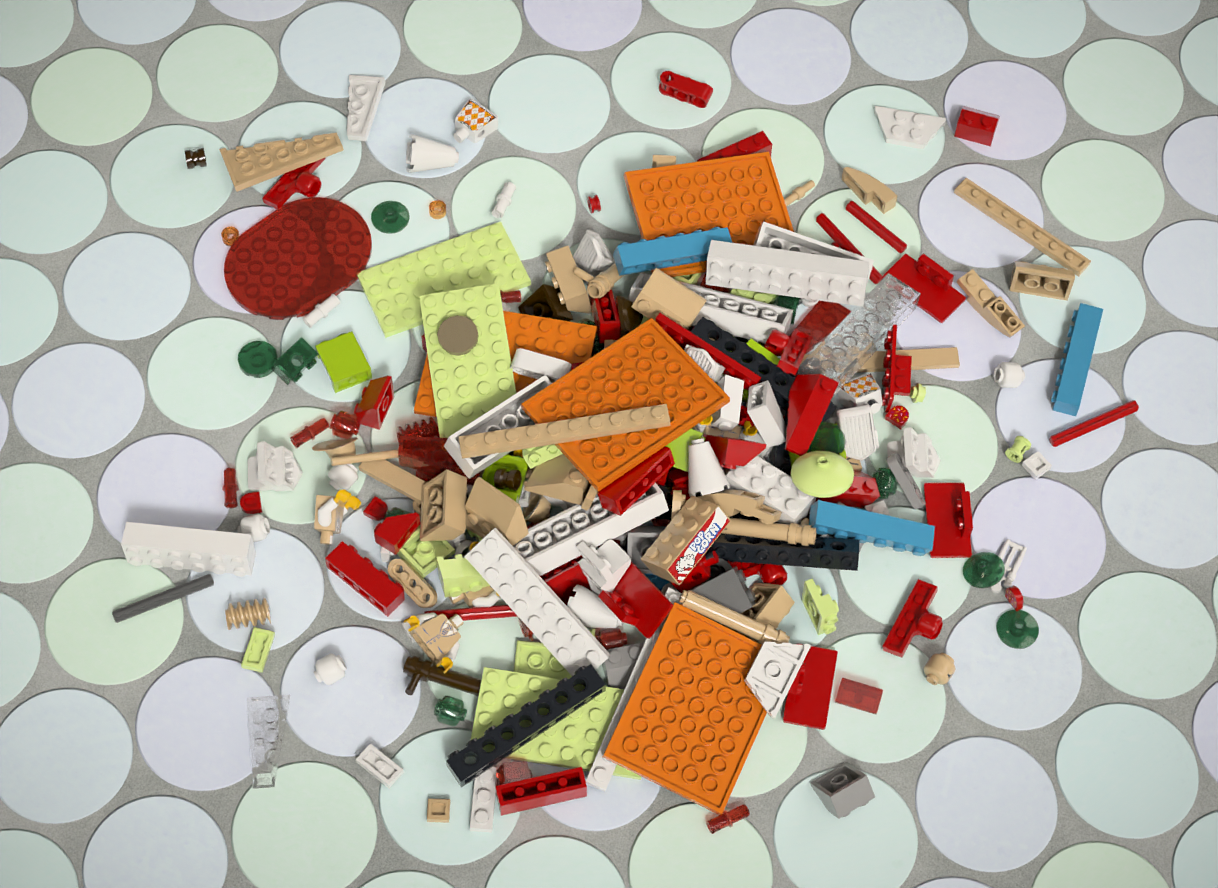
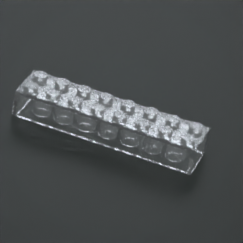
(862, 331)

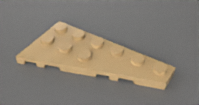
(275, 158)

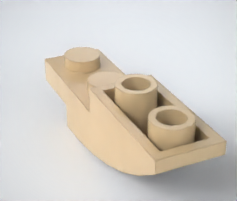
(990, 307)
(749, 504)

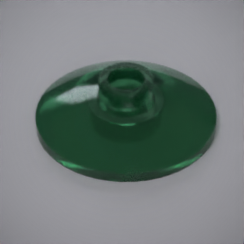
(392, 222)
(983, 576)
(1017, 637)

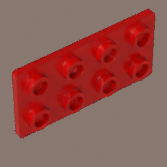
(932, 281)
(897, 373)
(951, 514)
(565, 578)
(637, 601)
(811, 690)

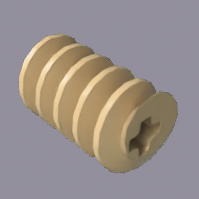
(247, 613)

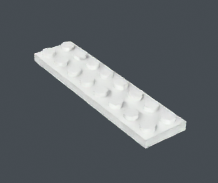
(536, 603)

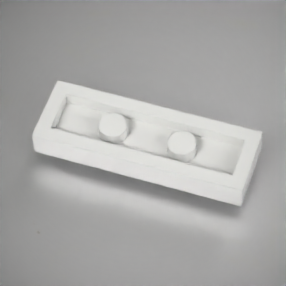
(484, 801)

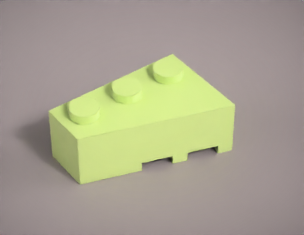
(458, 576)

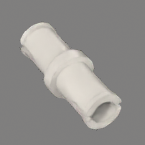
(503, 200)
(321, 310)

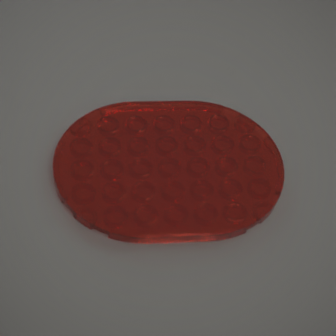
(297, 258)

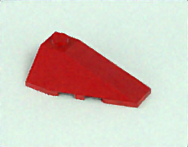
(807, 405)

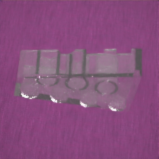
(266, 732)

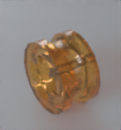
(435, 214)
(226, 232)

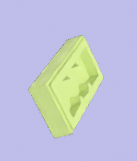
(258, 649)

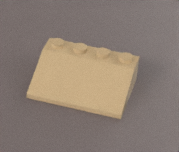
(559, 480)

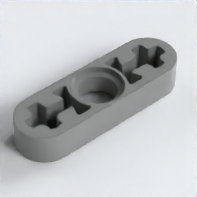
(906, 481)

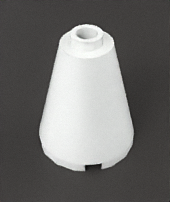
(429, 155)
(704, 470)
(591, 609)

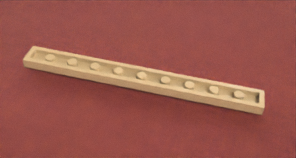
(564, 431)

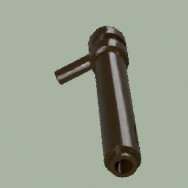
(428, 671)

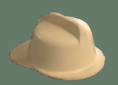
(337, 448)
(538, 509)

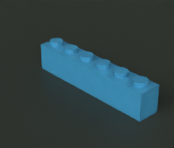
(667, 251)
(1077, 360)
(872, 528)

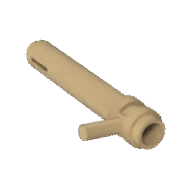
(602, 283)
(792, 533)
(732, 619)

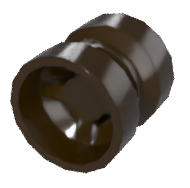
(195, 158)
(510, 479)

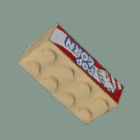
(685, 540)

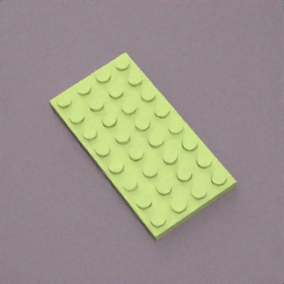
(455, 264)
(475, 381)
(566, 744)

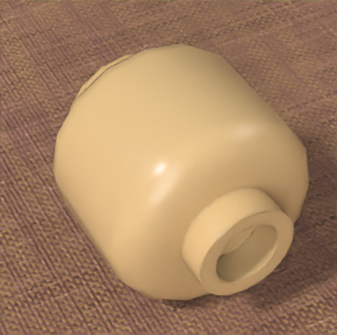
(939, 669)

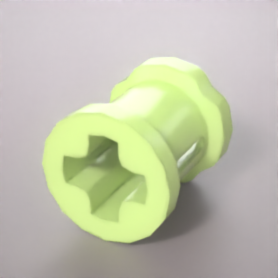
(1017, 450)

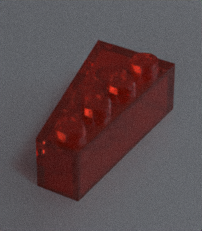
(429, 456)

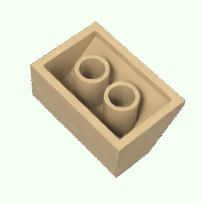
(1041, 280)
(571, 287)
(670, 298)
(443, 507)
(494, 509)
(770, 605)

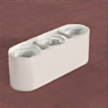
(537, 365)

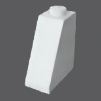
(766, 414)
(728, 416)

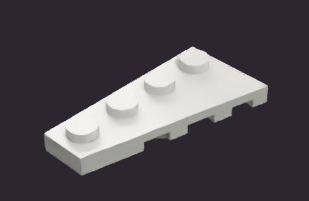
(362, 105)

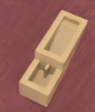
(869, 189)

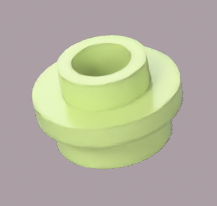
(917, 393)

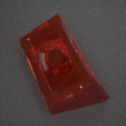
(859, 696)

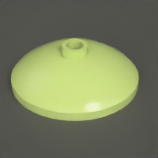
(822, 474)

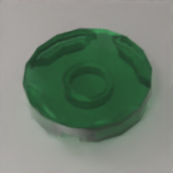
(257, 359)
(828, 438)

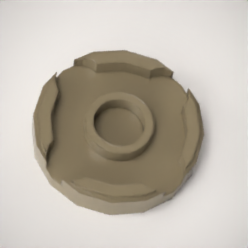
(458, 335)

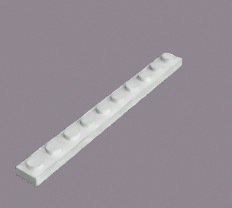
(602, 768)

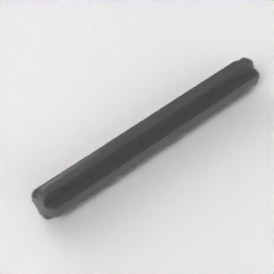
(163, 598)

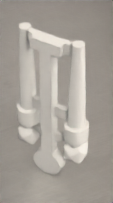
(1012, 571)

